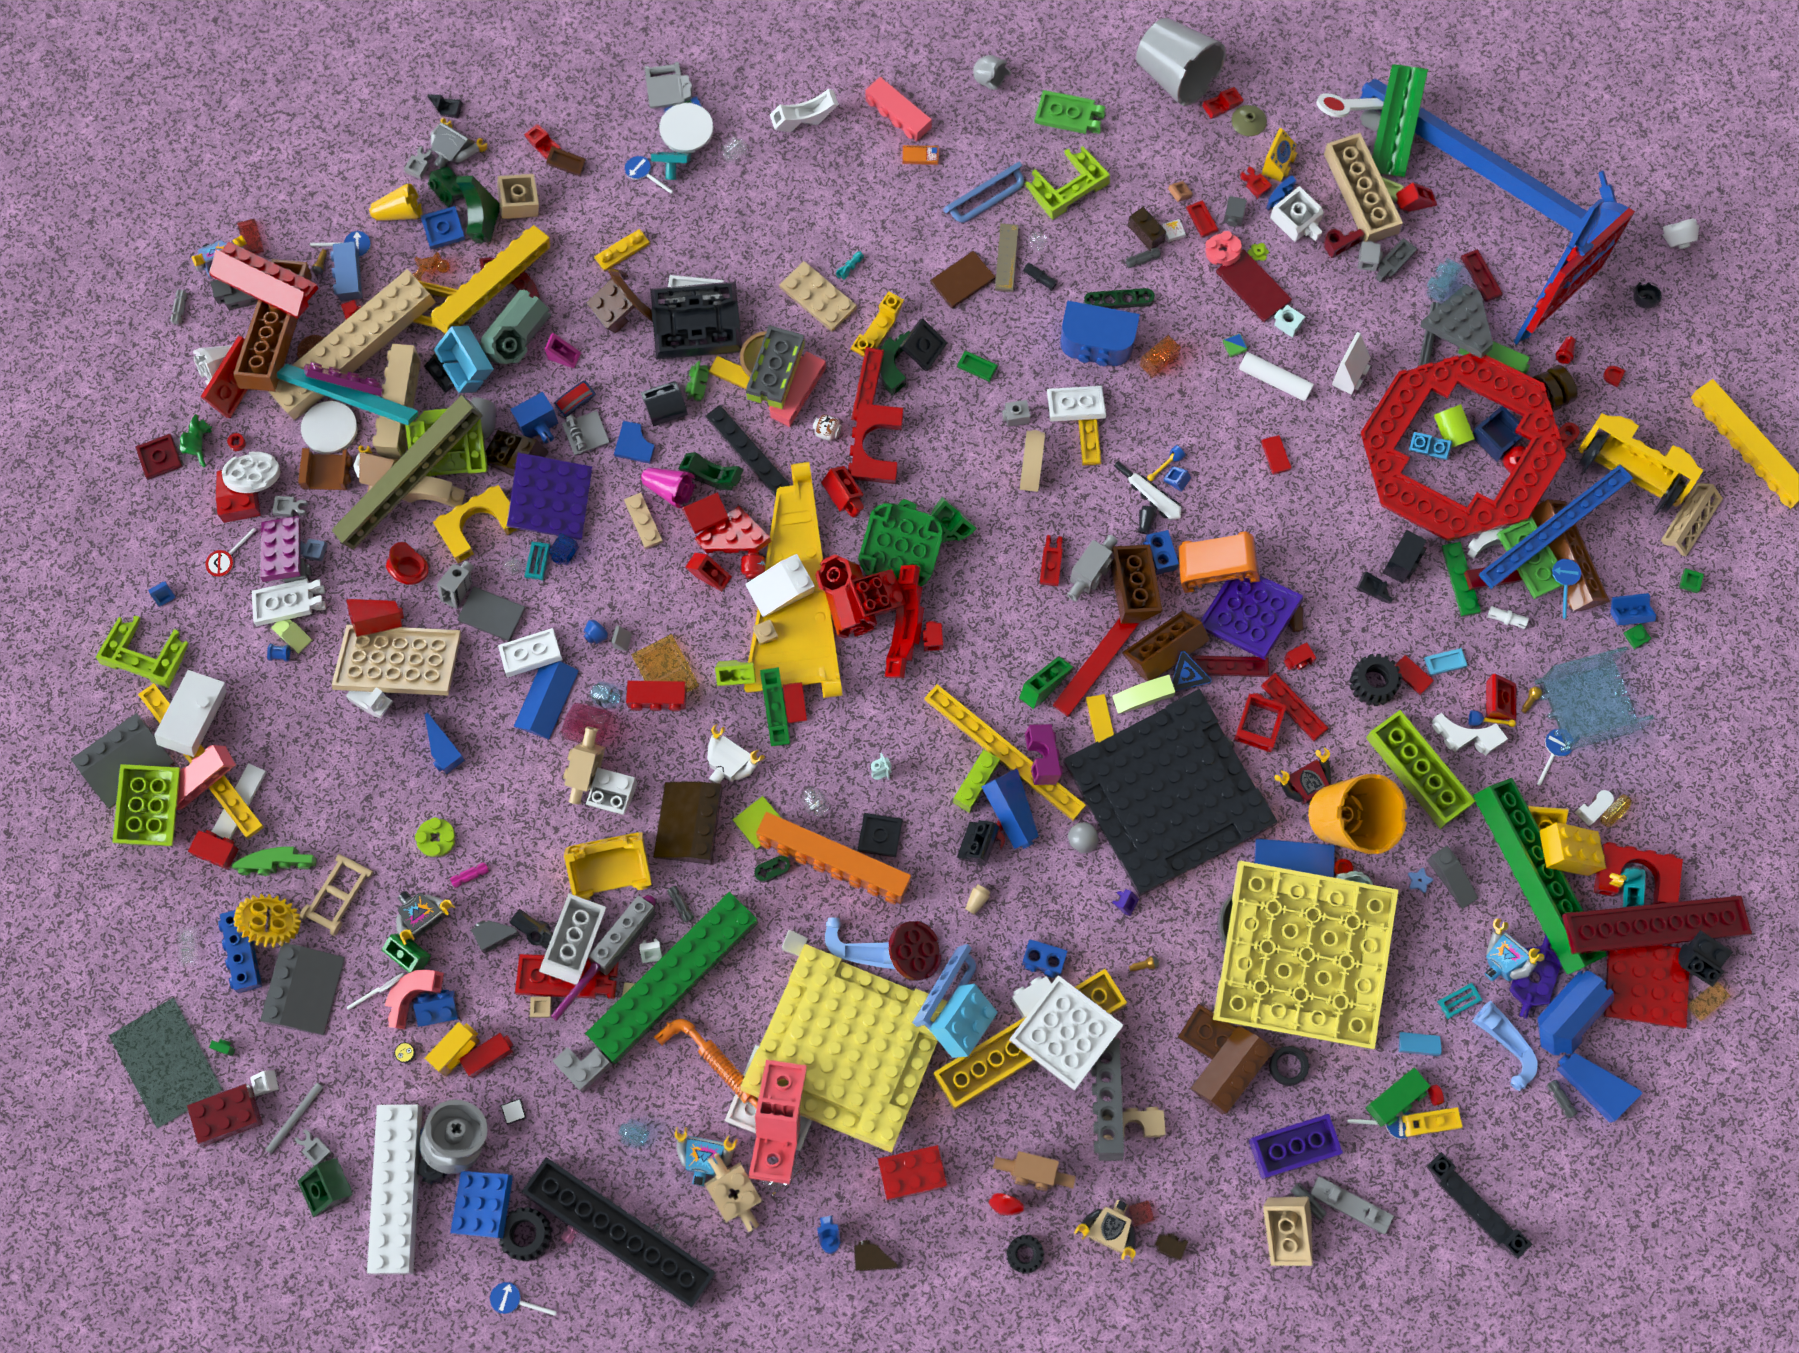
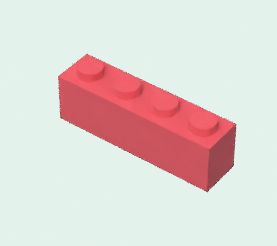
(898, 109)
(805, 379)
(203, 773)

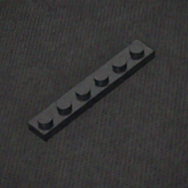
(746, 449)

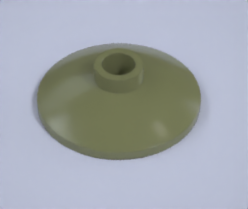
(1247, 126)

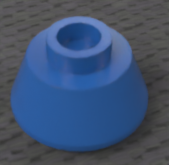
(595, 632)

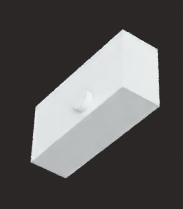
(190, 713)
(572, 939)

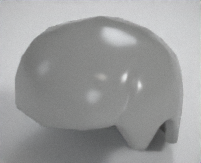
(1083, 837)

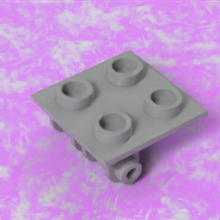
(585, 432)

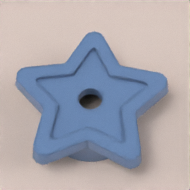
(1415, 884)

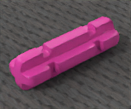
(469, 874)

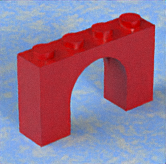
(870, 418)
(1664, 868)

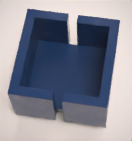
(1498, 433)

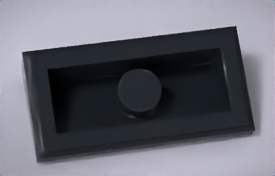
(438, 373)

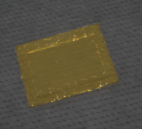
(664, 663)

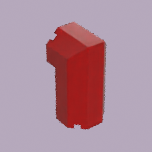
(845, 611)

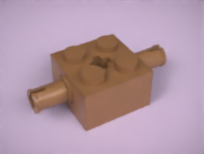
(1034, 1170)

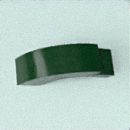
(889, 375)
(710, 473)

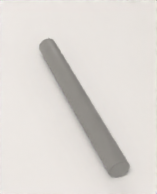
(294, 1118)

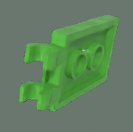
(1069, 112)

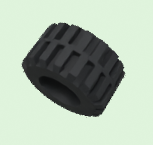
(1368, 692)
(542, 1239)

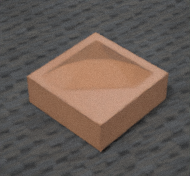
(1180, 191)

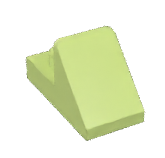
(292, 634)

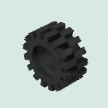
(1038, 1254)

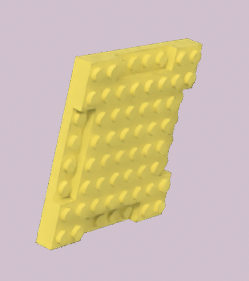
(1306, 955)
(856, 1047)

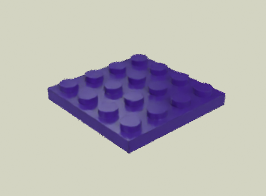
(549, 496)
(1251, 614)

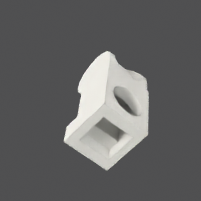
(1599, 805)

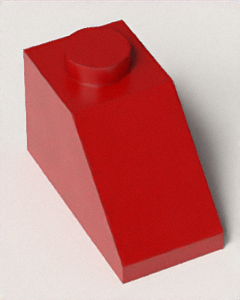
(1415, 198)
(708, 571)

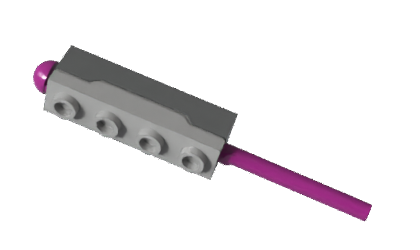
(614, 945)

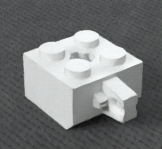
(1298, 215)

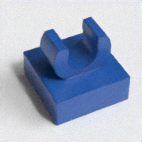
(162, 593)

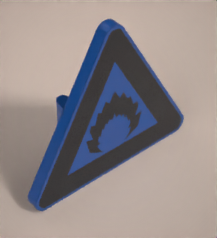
(1188, 673)

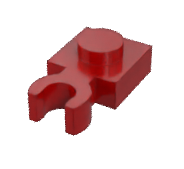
(1256, 184)

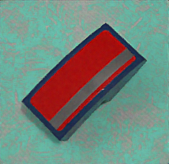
(574, 398)

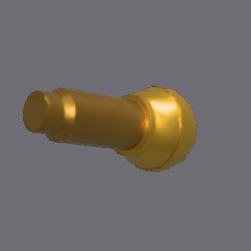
(1534, 694)

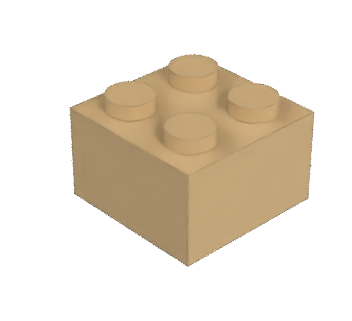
(517, 196)

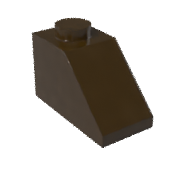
(871, 1258)

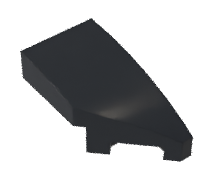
(446, 107)
(1374, 587)

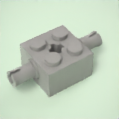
(1091, 566)

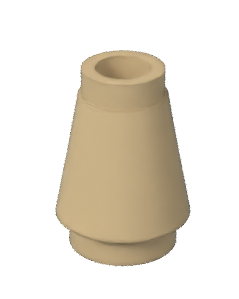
(977, 899)

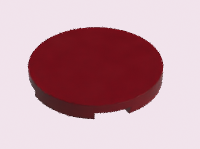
(914, 950)

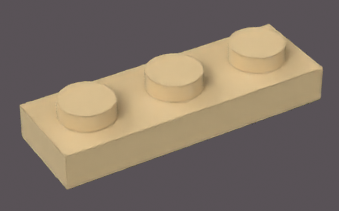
(643, 521)

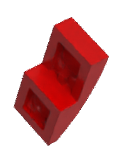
(1222, 103)
(540, 140)

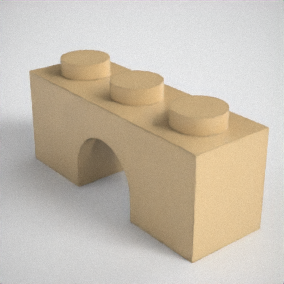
(1150, 1120)

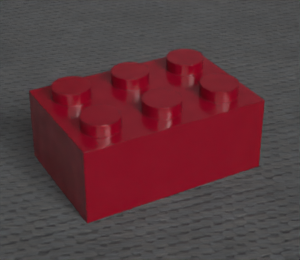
(224, 1115)

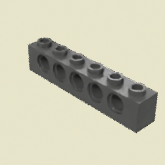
(1108, 1149)

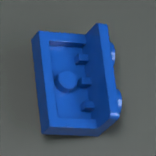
(1632, 609)
(435, 1008)

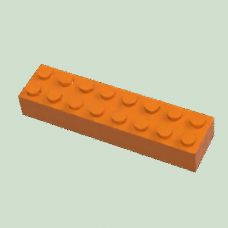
(833, 858)

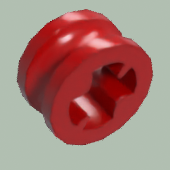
(232, 437)

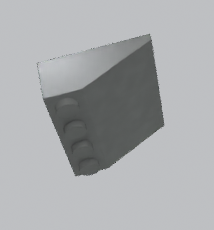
(126, 744)
(302, 989)

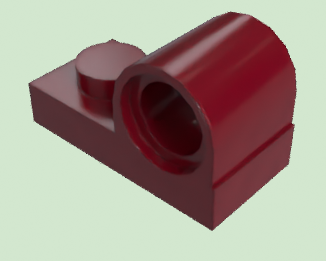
(1342, 242)

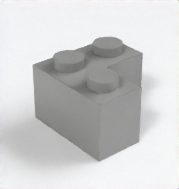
(582, 1072)

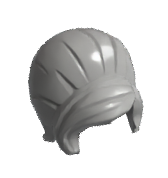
(990, 71)

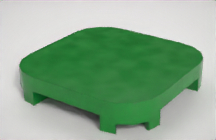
(901, 538)

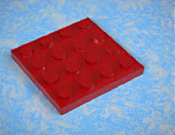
(1648, 986)

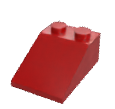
(235, 505)

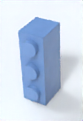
(346, 271)

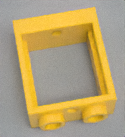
(453, 1046)

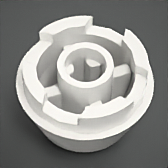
(1681, 233)

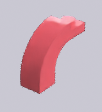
(405, 991)

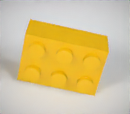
(1572, 849)

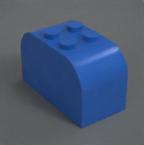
(1098, 334)

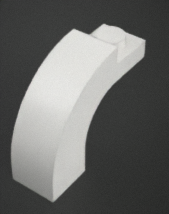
(372, 702)

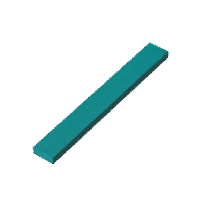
(348, 395)

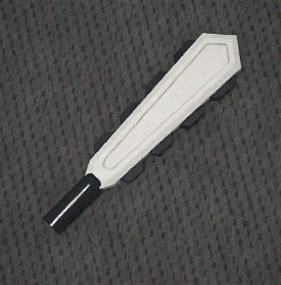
(1148, 491)

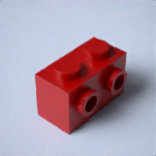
(213, 850)

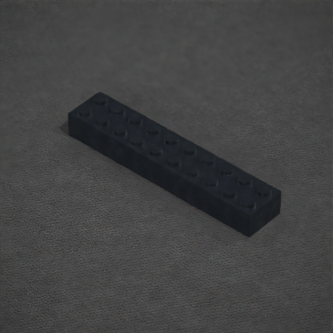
(619, 1233)

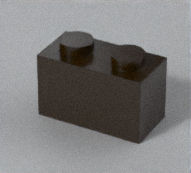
(1146, 228)

